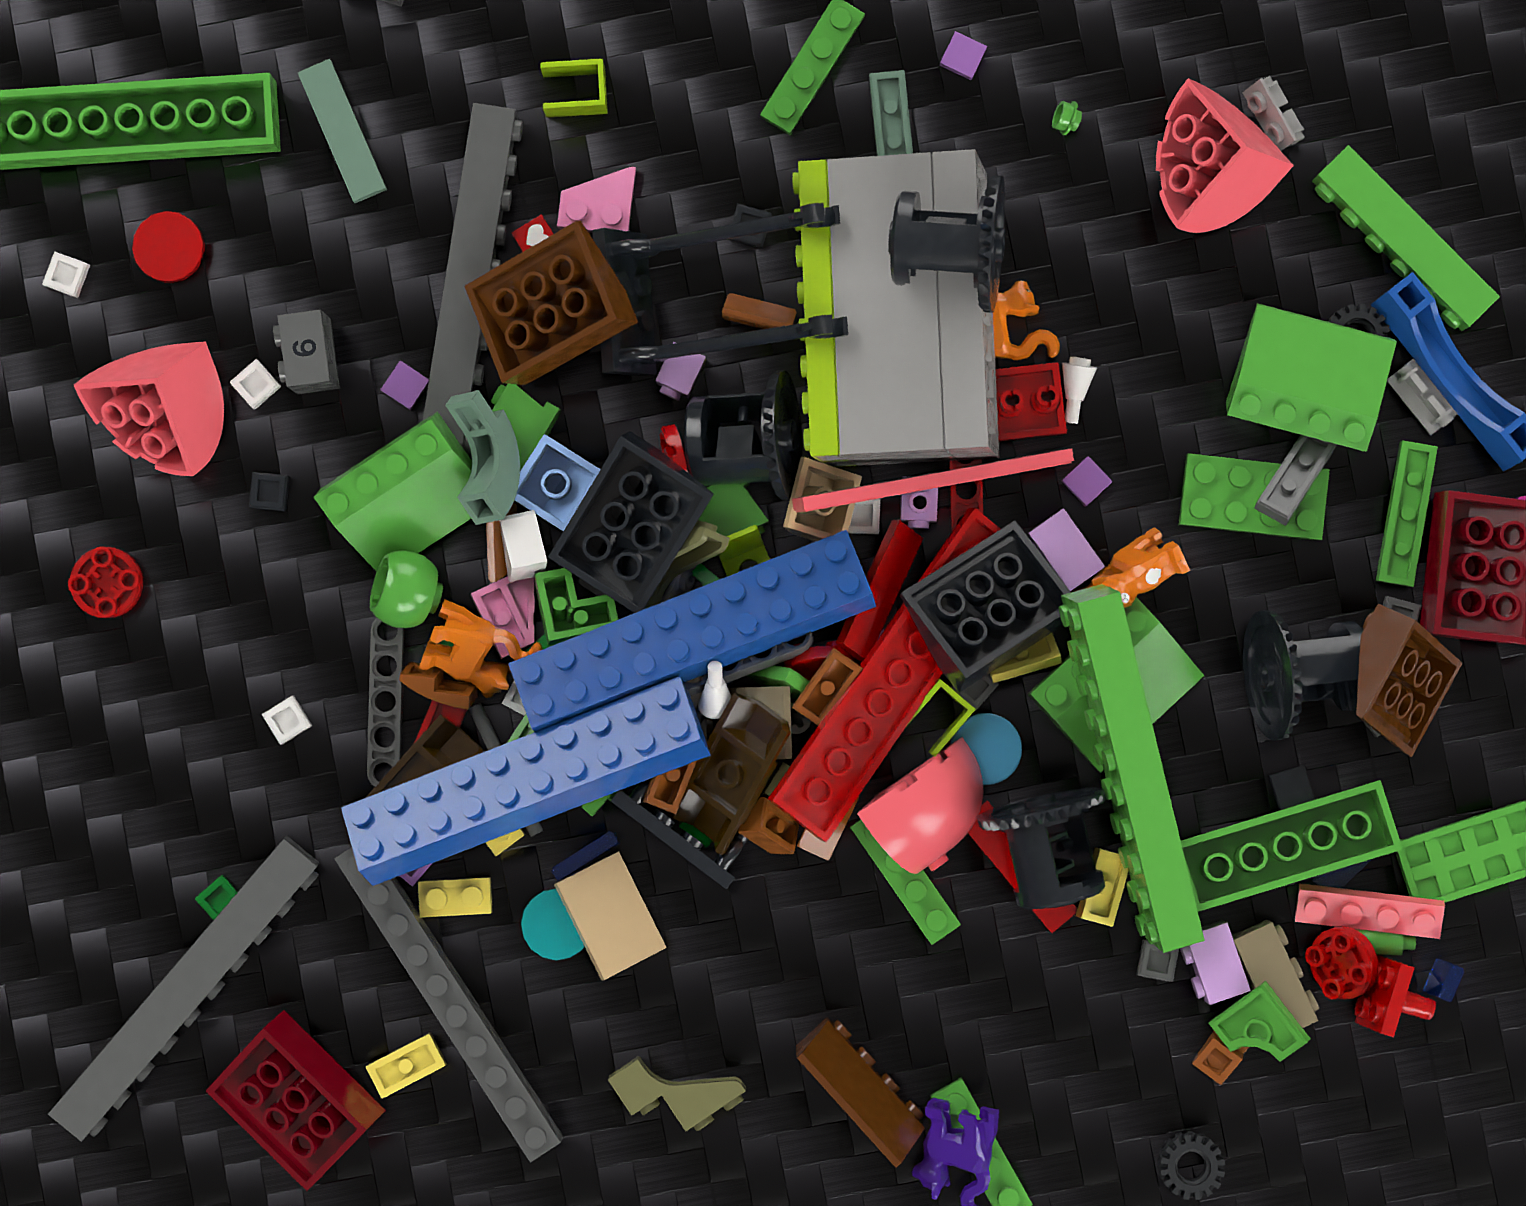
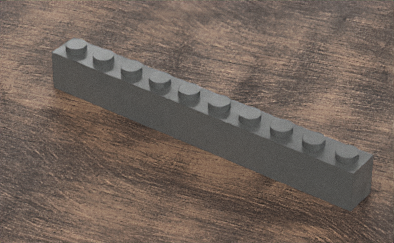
(472, 254)
(184, 988)
(456, 1010)

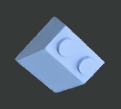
(554, 482)

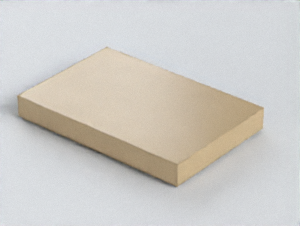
(610, 916)

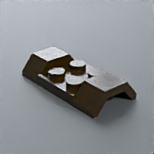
(437, 748)
(736, 772)

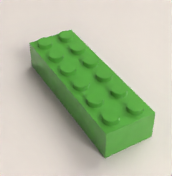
(1290, 845)

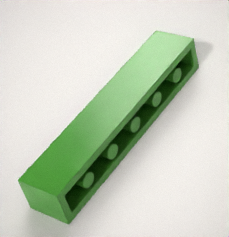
(1404, 238)

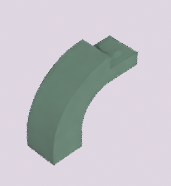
(494, 458)

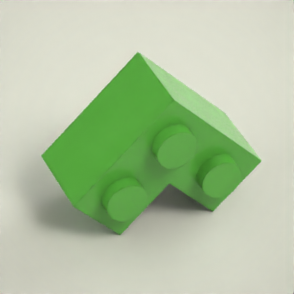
(564, 614)

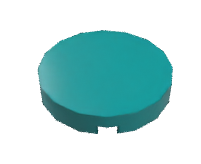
(549, 927)

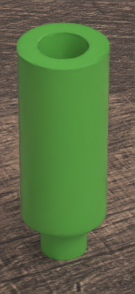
(1389, 943)

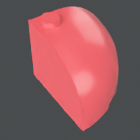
(1213, 161)
(160, 405)
(927, 809)

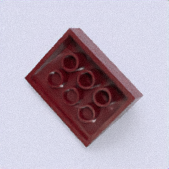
(1476, 568)
(295, 1100)

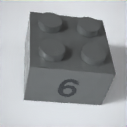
(306, 351)

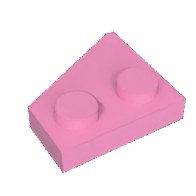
(599, 202)
(510, 608)

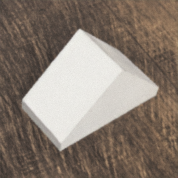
(522, 546)

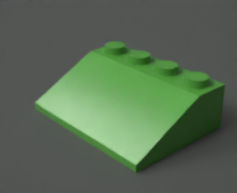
(1311, 377)
(401, 493)
(1163, 670)

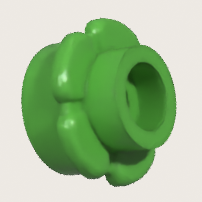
(1066, 117)

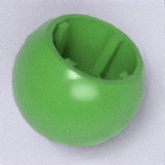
(405, 589)

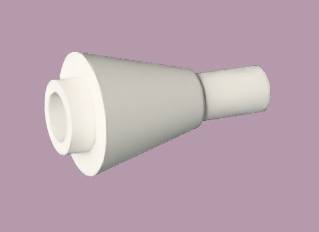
(1077, 379)
(715, 693)

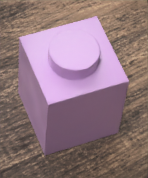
(680, 375)

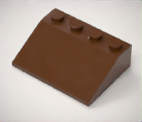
(549, 305)
(1401, 677)
(860, 1090)

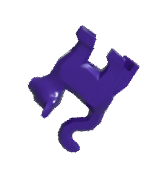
(957, 1147)

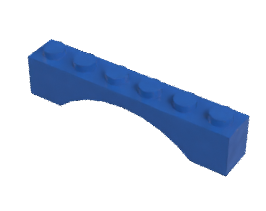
(1418, 326)

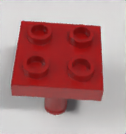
(1030, 402)
(1389, 996)

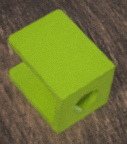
(573, 68)
(743, 547)
(960, 720)

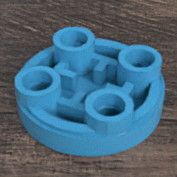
(993, 744)

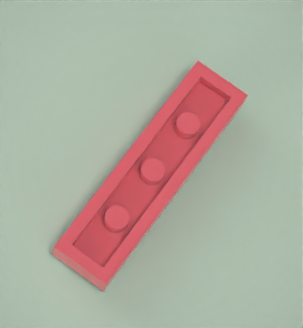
(1369, 911)

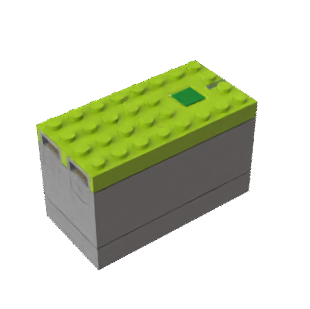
(916, 356)

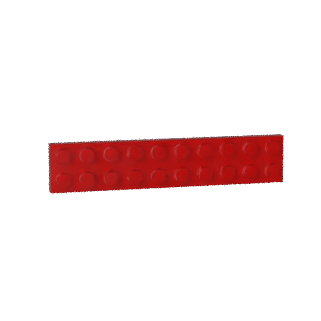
(871, 711)

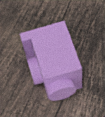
(919, 517)

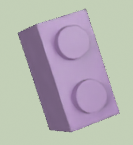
(1066, 549)
(1216, 965)

